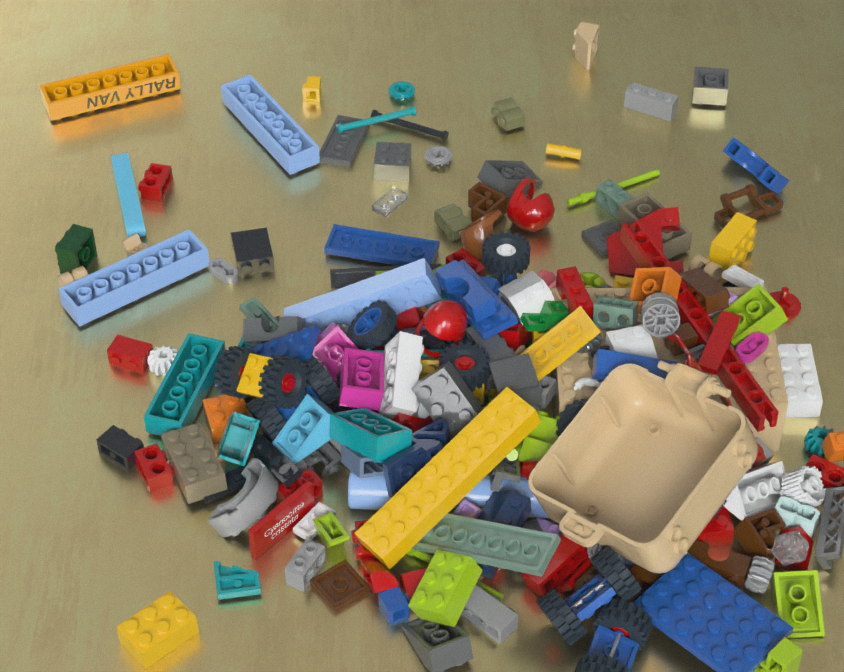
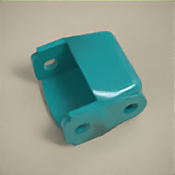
(237, 438)

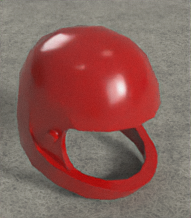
(529, 213)
(445, 321)

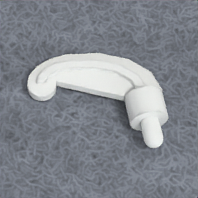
(586, 381)

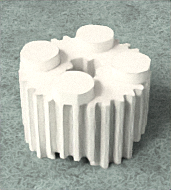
(804, 486)

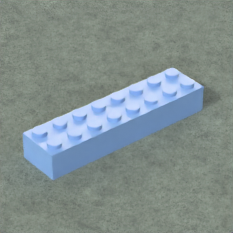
(270, 124)
(134, 277)
(400, 288)

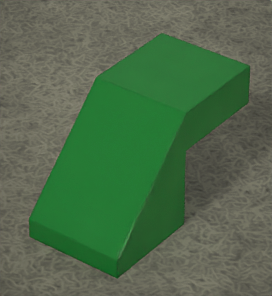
(550, 315)

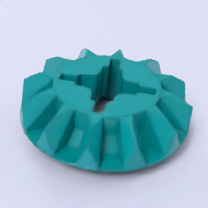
(406, 88)

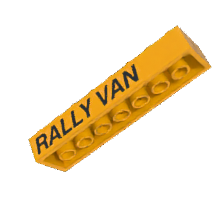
(110, 87)

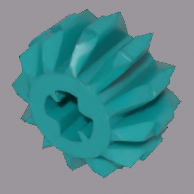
(814, 440)

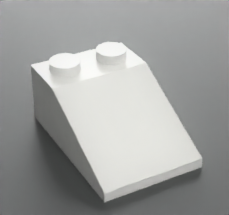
(526, 294)
(632, 341)

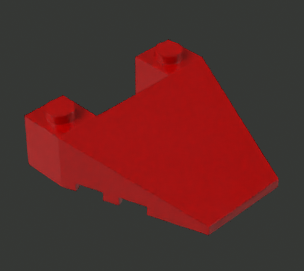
(655, 223)

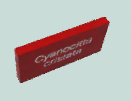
(281, 520)

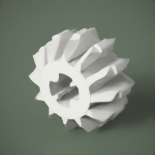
(161, 359)

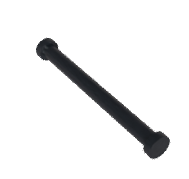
(443, 135)

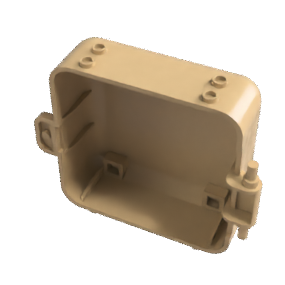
(645, 464)

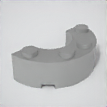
(249, 503)

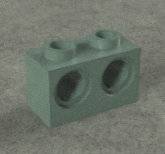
(610, 196)
(615, 309)

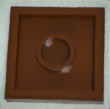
(340, 585)

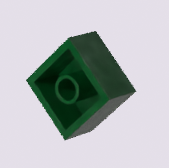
(76, 249)

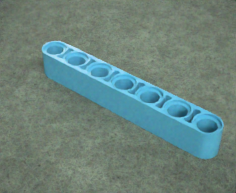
(128, 195)

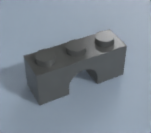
(257, 329)

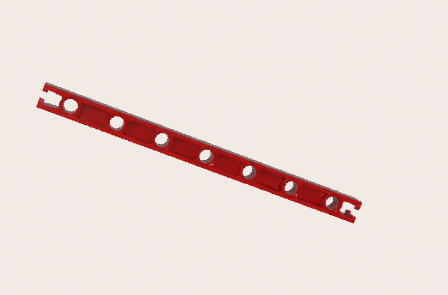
(732, 370)

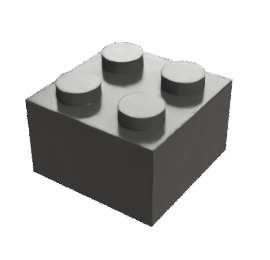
(710, 86)
(392, 161)

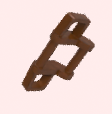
(756, 201)

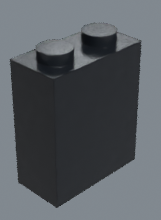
(252, 251)

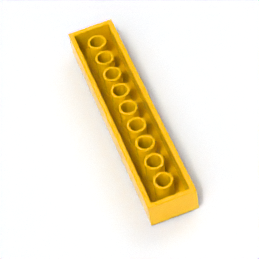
(448, 477)

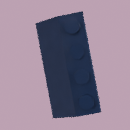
(504, 508)

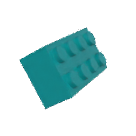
(369, 433)

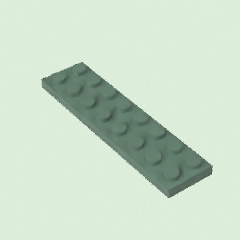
(492, 543)

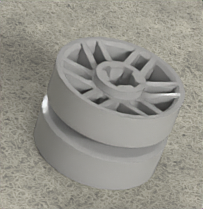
(660, 315)

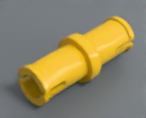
(563, 151)

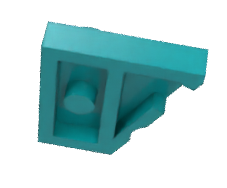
(235, 581)

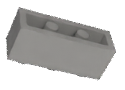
(651, 101)
(490, 615)

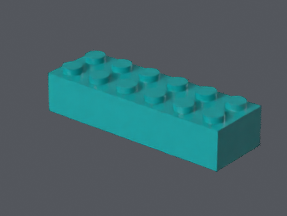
(184, 385)

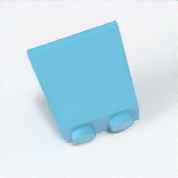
(304, 430)

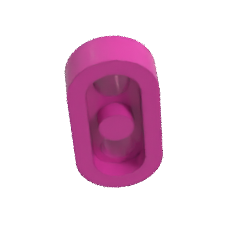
(752, 347)

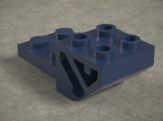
(406, 464)

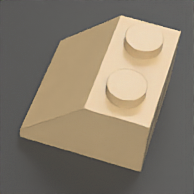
(586, 43)

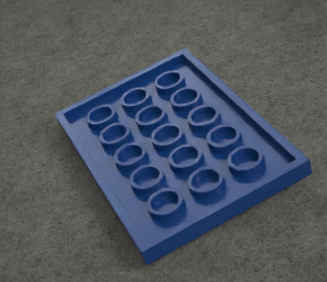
(712, 617)

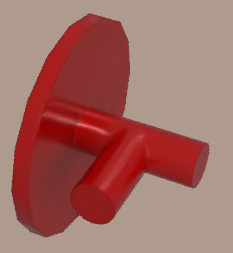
(788, 302)

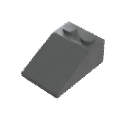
(506, 175)
(438, 644)

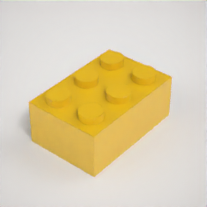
(734, 241)
(157, 629)

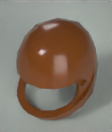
(476, 232)

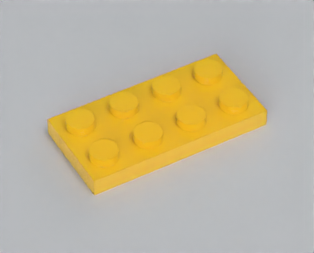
(561, 342)

